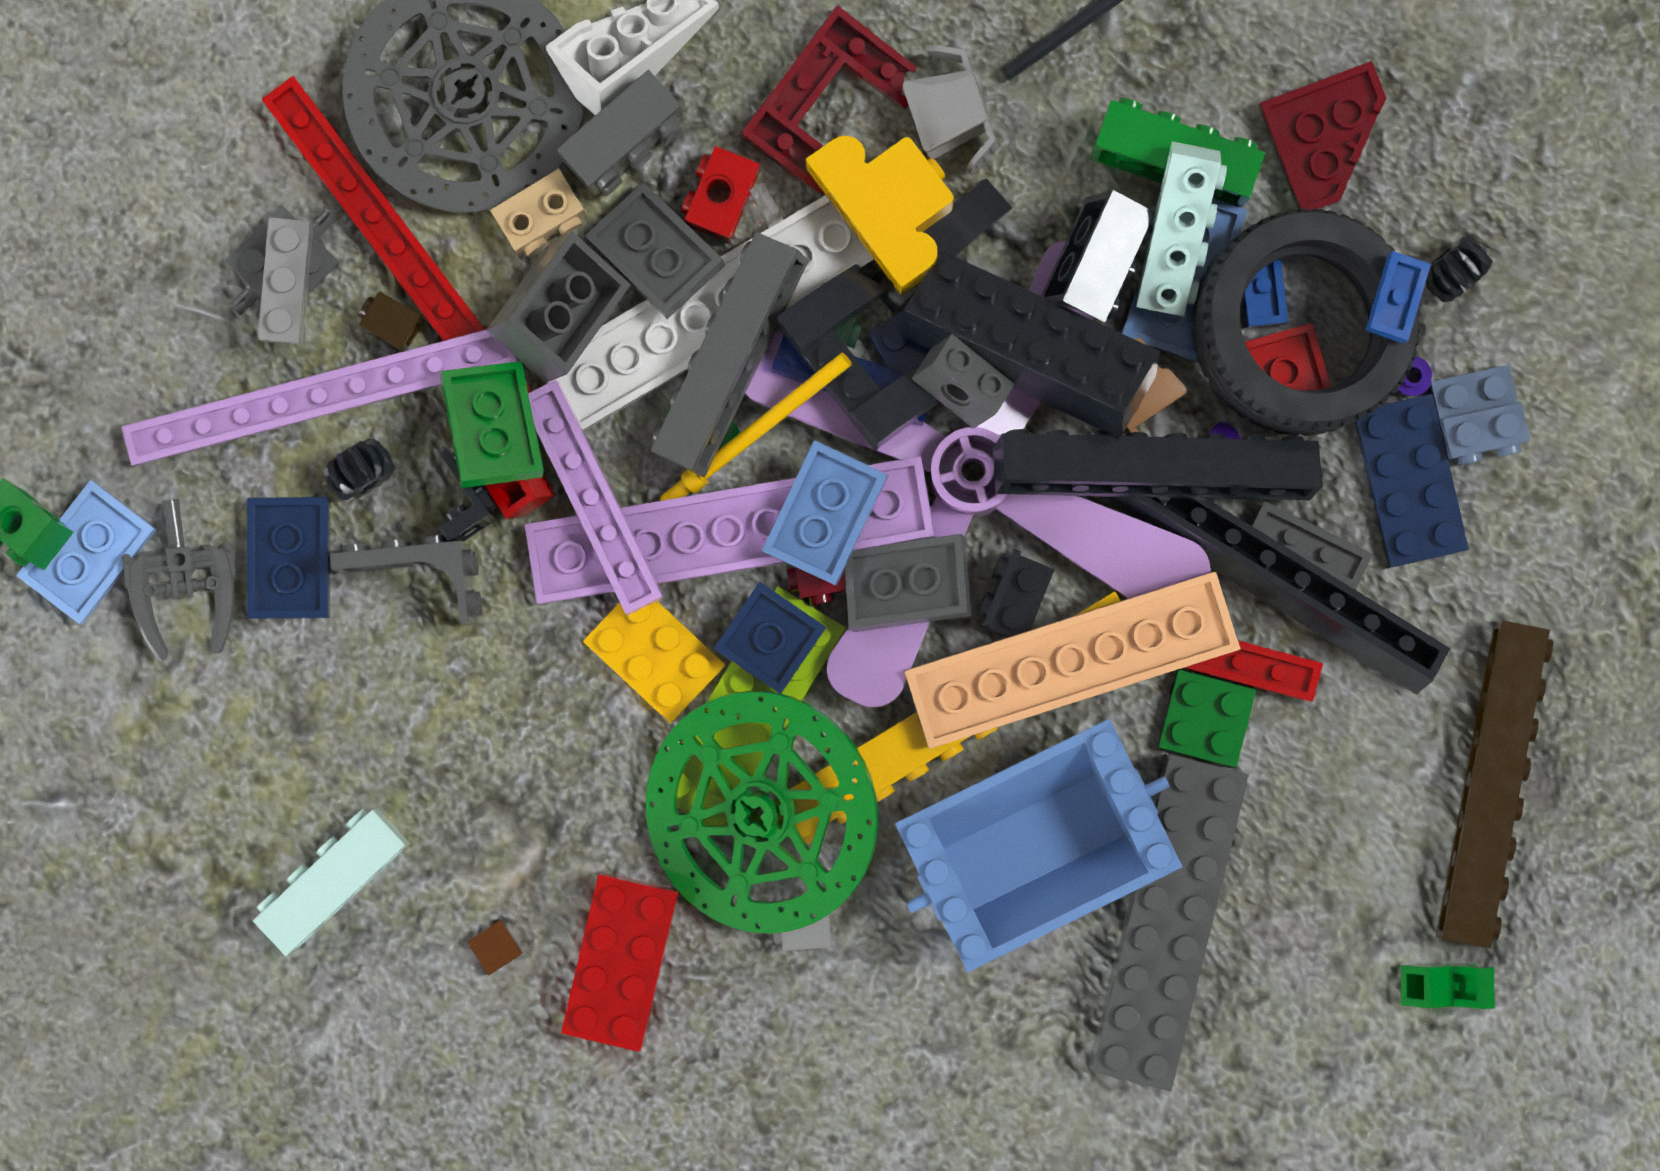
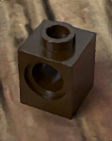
(390, 321)

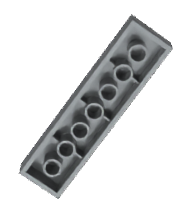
(1169, 928)

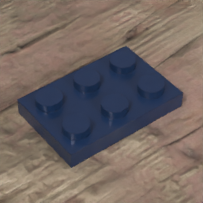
(288, 557)

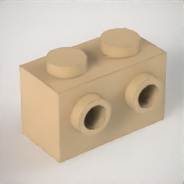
(539, 214)

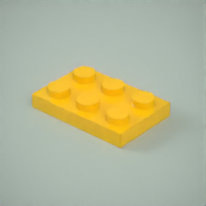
(655, 657)

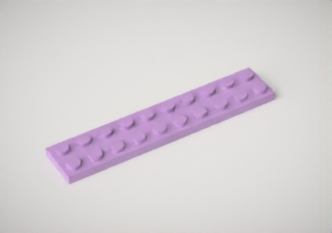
(713, 533)

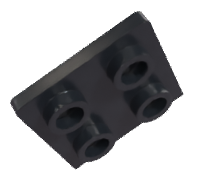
(463, 521)
(1016, 595)

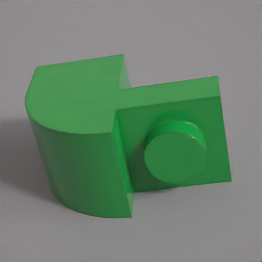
(1447, 985)

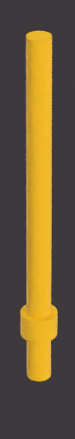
(693, 483)

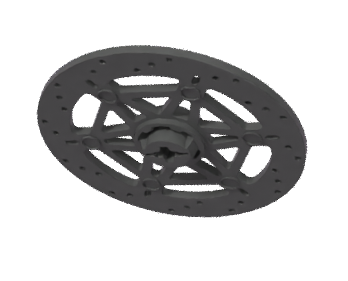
(409, 176)

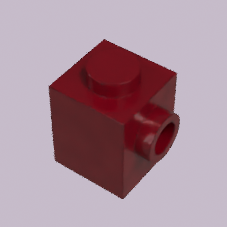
(813, 587)

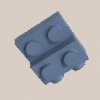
(1480, 414)

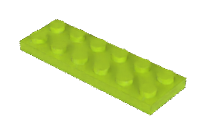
(739, 680)

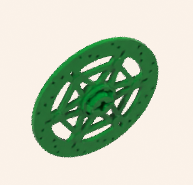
(778, 817)

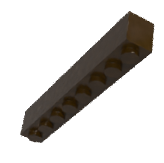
(1493, 784)

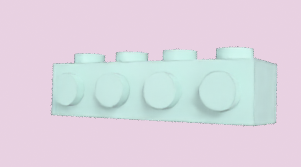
(1179, 228)

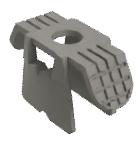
(950, 109)

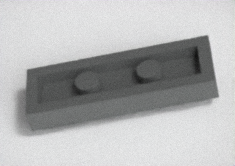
(1314, 544)

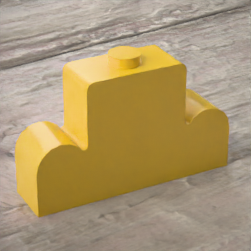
(886, 203)

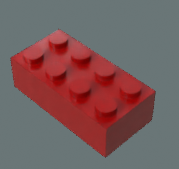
(620, 961)

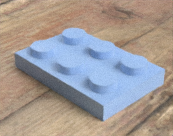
(92, 556)

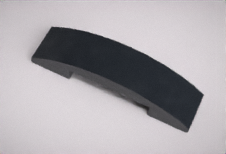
(957, 230)

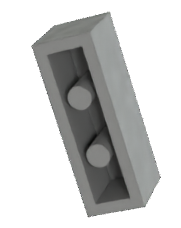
(285, 281)

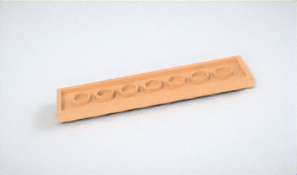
(1072, 659)

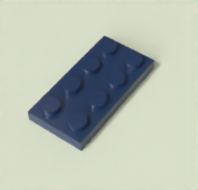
(1411, 481)

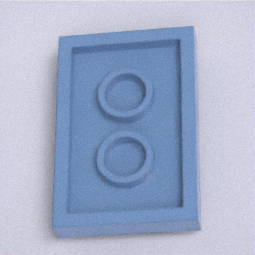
(825, 513)

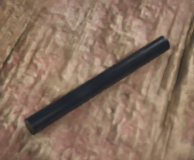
(1057, 37)

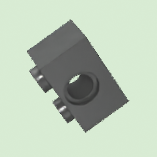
(963, 381)

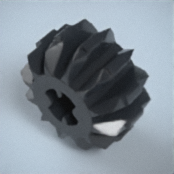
(1458, 269)
(358, 470)

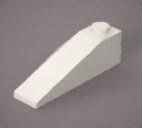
(615, 51)

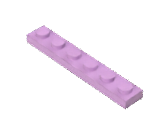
(593, 499)

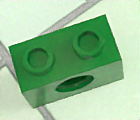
(29, 527)

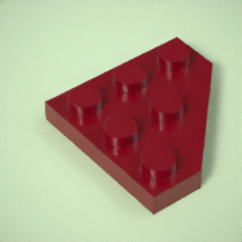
(1323, 132)

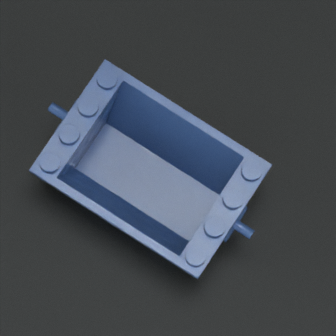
(1038, 845)

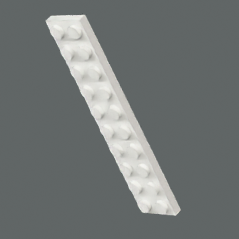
(647, 350)

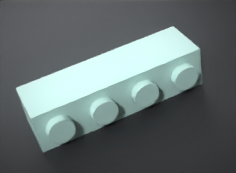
(331, 881)

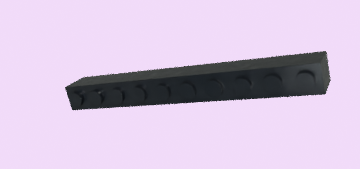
(1296, 587)

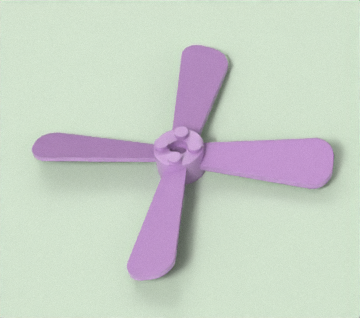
(1103, 542)

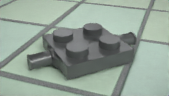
(250, 258)

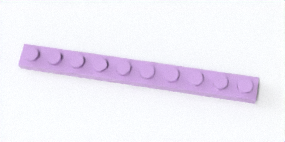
(309, 397)

